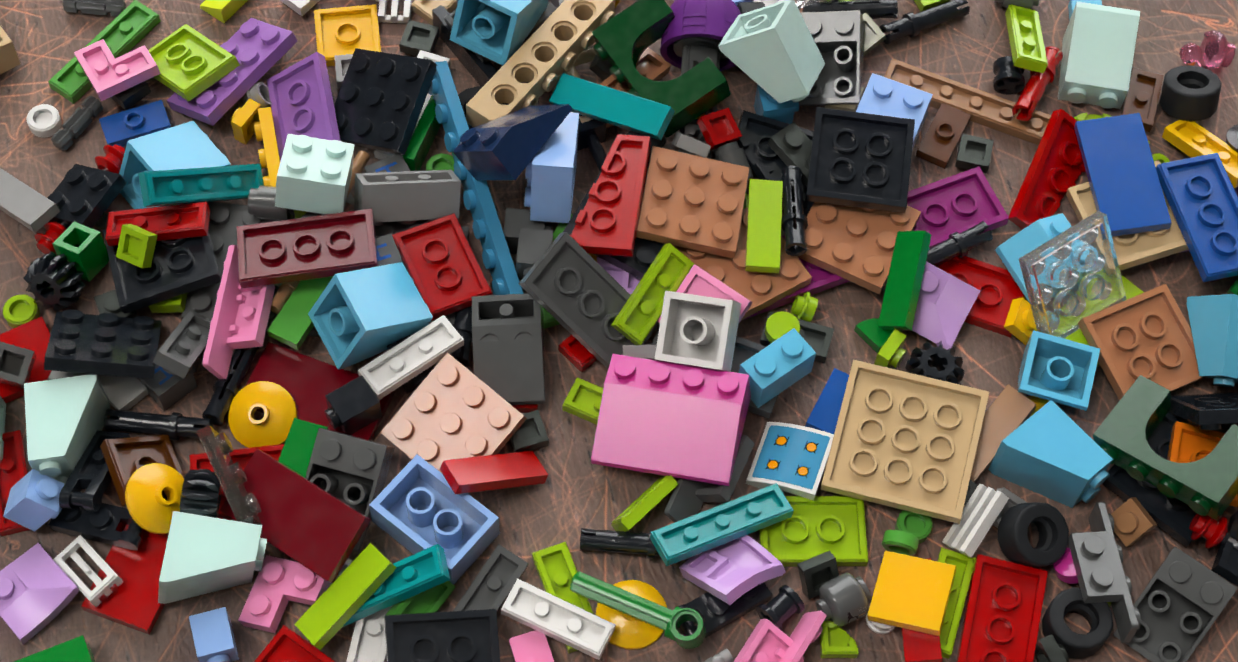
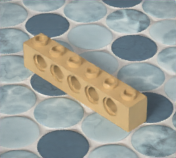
(569, 22)

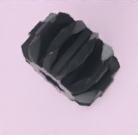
(54, 281)
(936, 363)
(201, 493)

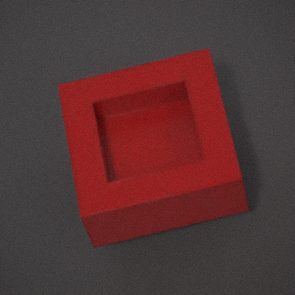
(719, 128)

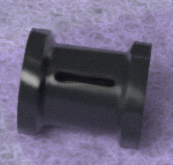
(781, 606)

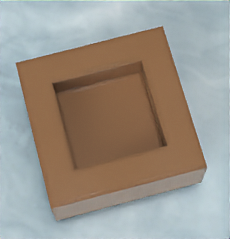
(1132, 522)

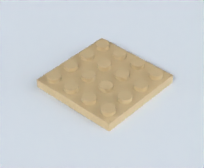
(905, 441)

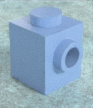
(34, 500)
(214, 636)

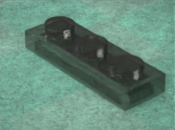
(229, 475)

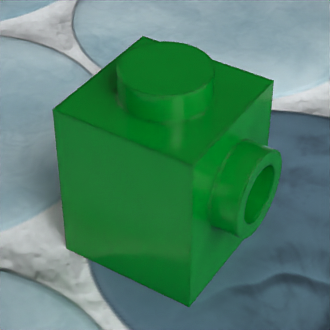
(84, 247)

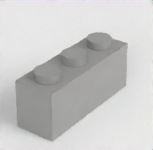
(408, 195)

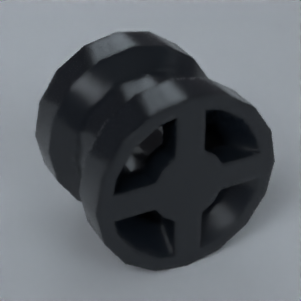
(1008, 77)

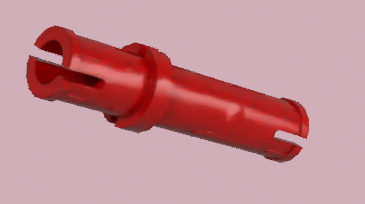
(1036, 85)

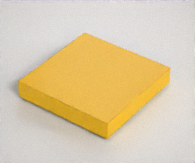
(345, 29)
(912, 593)

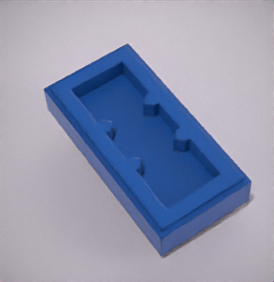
(134, 123)

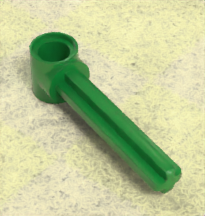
(641, 609)

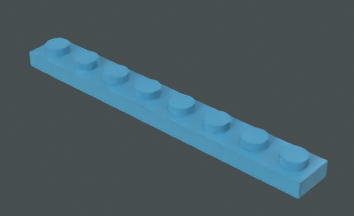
(476, 192)

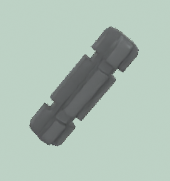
(97, 7)
(77, 123)

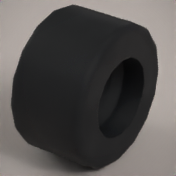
(1190, 93)
(1052, 534)
(1097, 614)

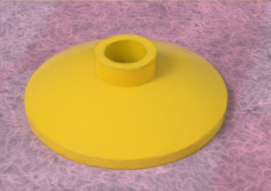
(277, 420)
(145, 496)
(629, 631)

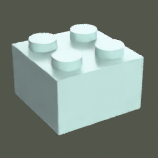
(314, 174)

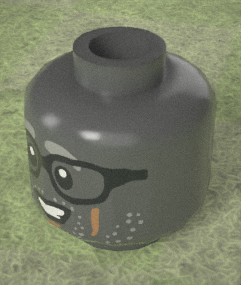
(844, 599)

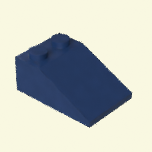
(510, 142)

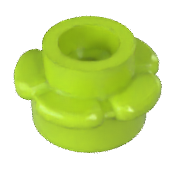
(804, 307)

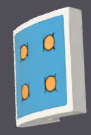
(791, 458)

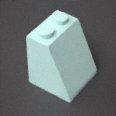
(775, 50)
(1098, 55)
(62, 422)
(208, 556)

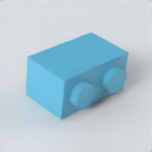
(778, 366)

